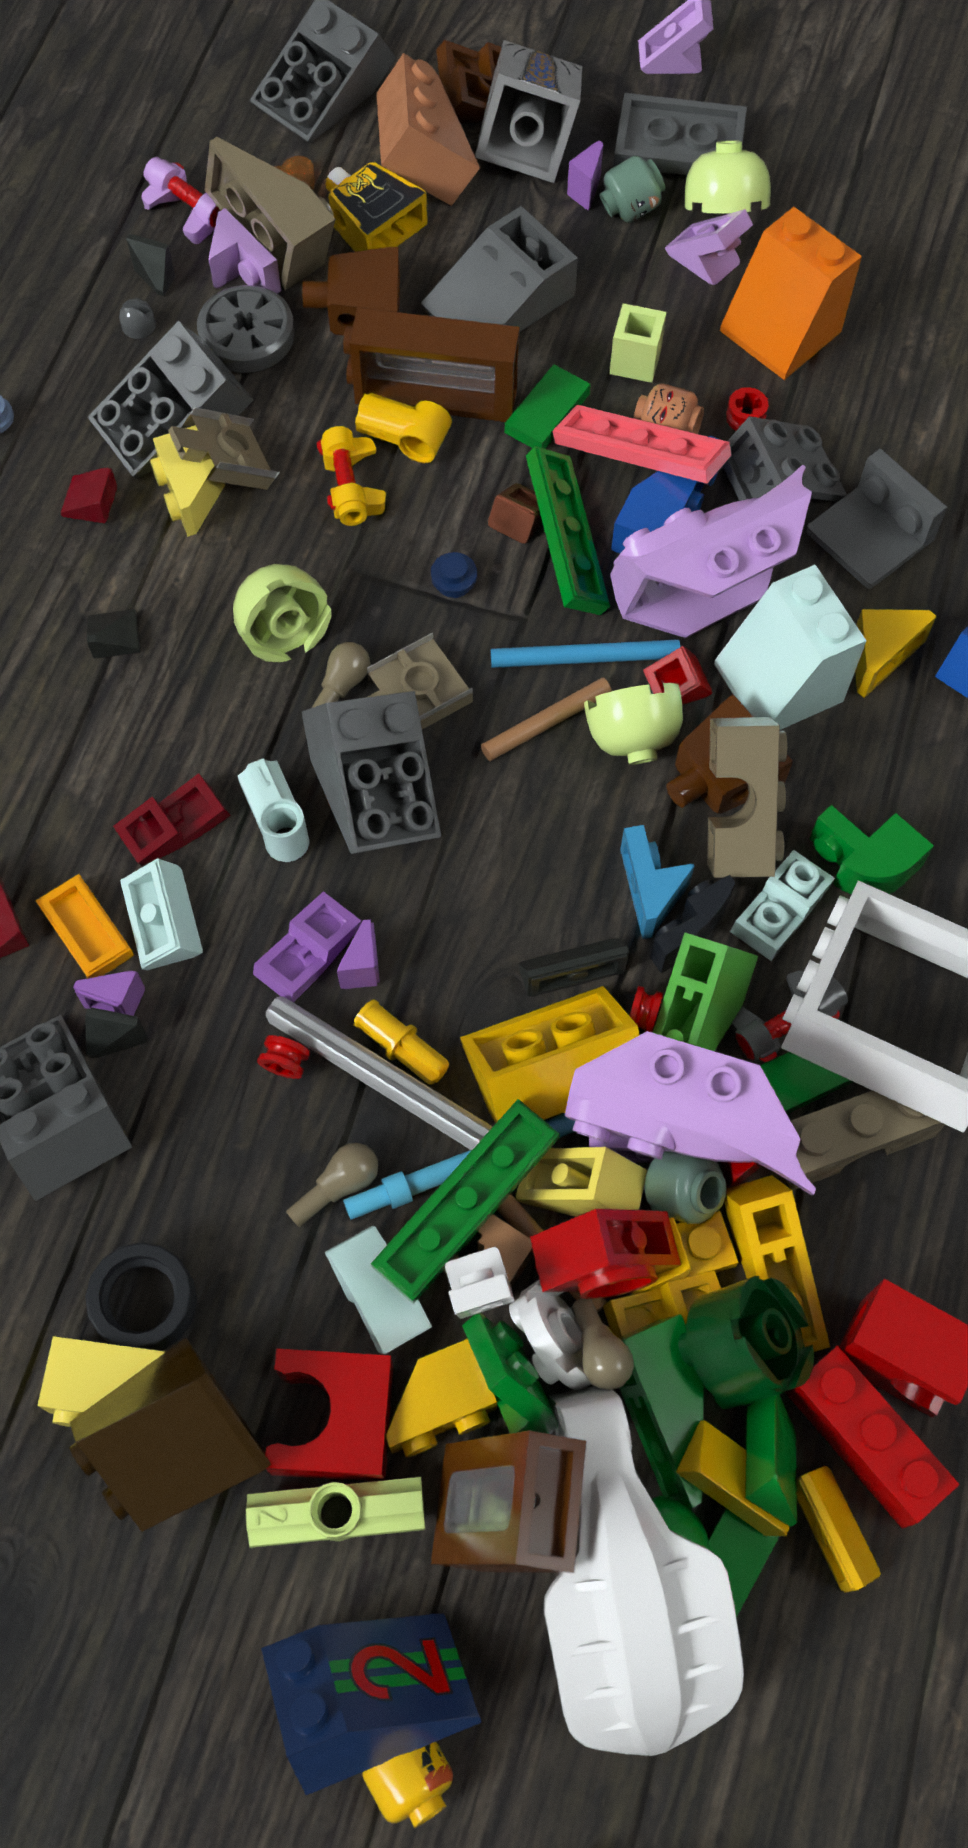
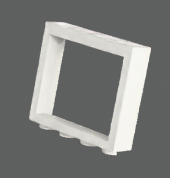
(857, 1053)

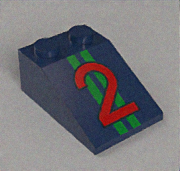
(366, 1694)

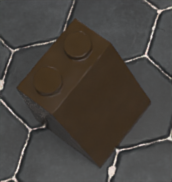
(166, 1440)

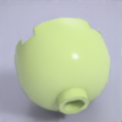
(727, 180)
(280, 611)
(635, 721)

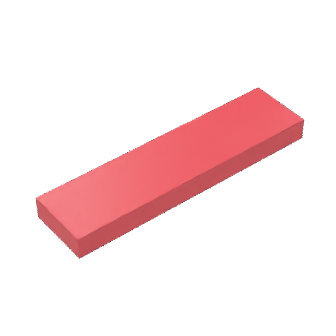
(642, 443)

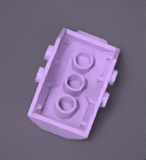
(709, 562)
(685, 1103)

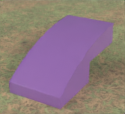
(308, 948)

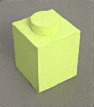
(637, 342)

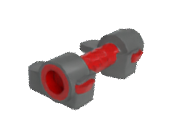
(760, 1039)

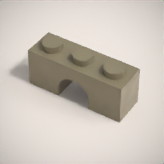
(748, 840)
(854, 1129)

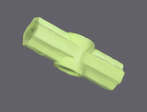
(296, 1513)

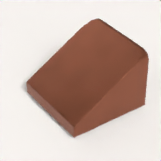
(516, 513)

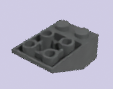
(323, 71)
(507, 275)
(162, 393)
(374, 769)
(53, 1110)

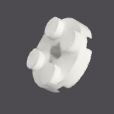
(552, 1334)

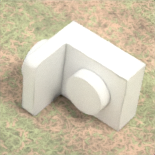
(478, 1283)

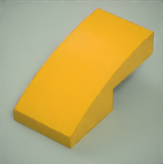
(649, 1306)

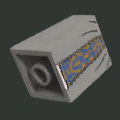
(529, 111)

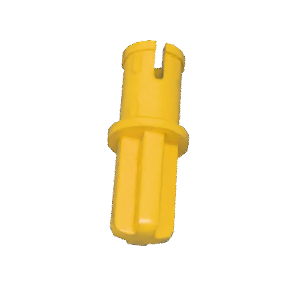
(401, 1042)

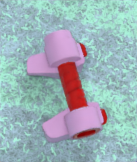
(170, 184)

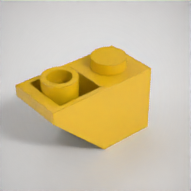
(441, 1395)

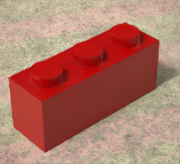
(873, 1439)

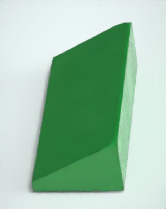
(771, 1459)

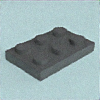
(674, 130)

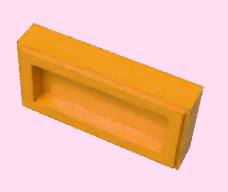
(85, 927)

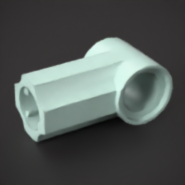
(275, 809)

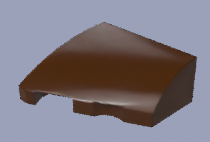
(467, 77)

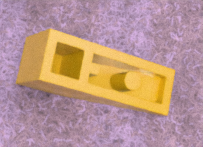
(773, 1245)

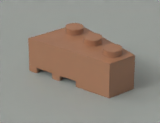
(422, 133)

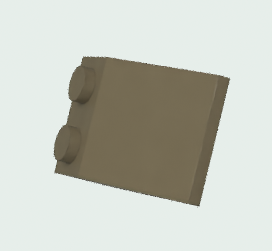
(273, 208)

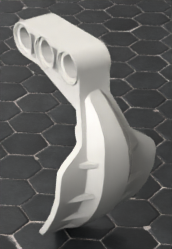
(647, 1616)

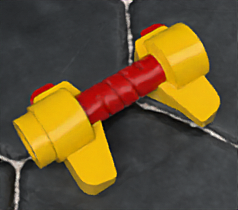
(349, 500)

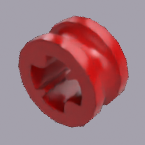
(749, 398)
(645, 1009)
(283, 1057)

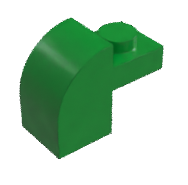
(882, 860)

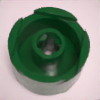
(747, 1341)

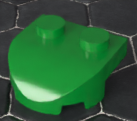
(510, 1375)

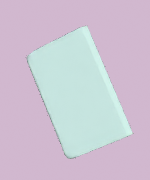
(161, 915)

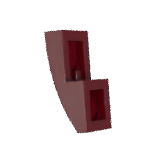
(166, 826)

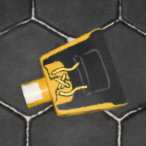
(375, 207)

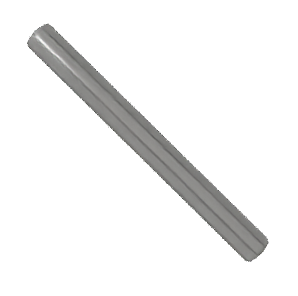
(377, 1072)

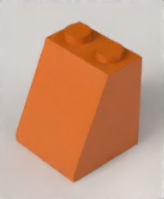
(792, 294)

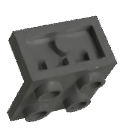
(770, 451)
(879, 521)

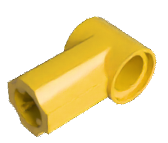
(414, 429)

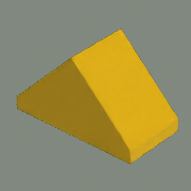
(889, 641)

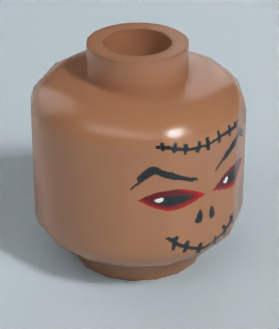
(670, 408)

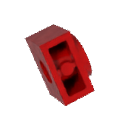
(605, 1252)

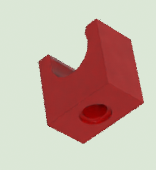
(909, 1348)
(360, 1402)

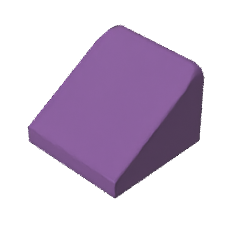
(585, 175)
(360, 961)
(111, 992)

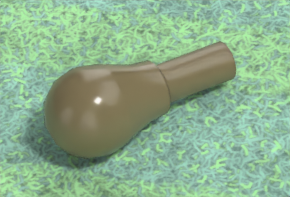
(344, 670)
(347, 1172)
(605, 1357)

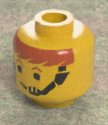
(411, 1785)

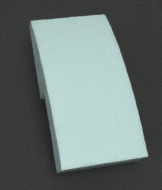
(782, 905)
(384, 1310)

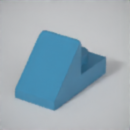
(652, 888)

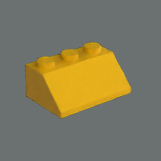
(539, 1051)

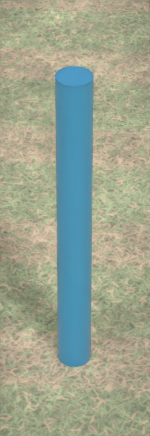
(582, 653)

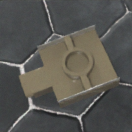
(229, 444)
(426, 671)

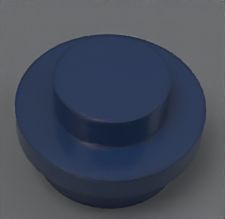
(453, 574)

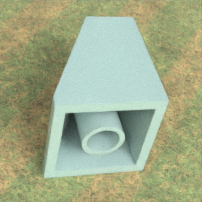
(793, 651)

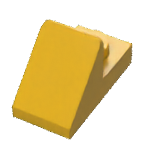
(700, 1250)

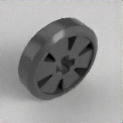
(248, 307)

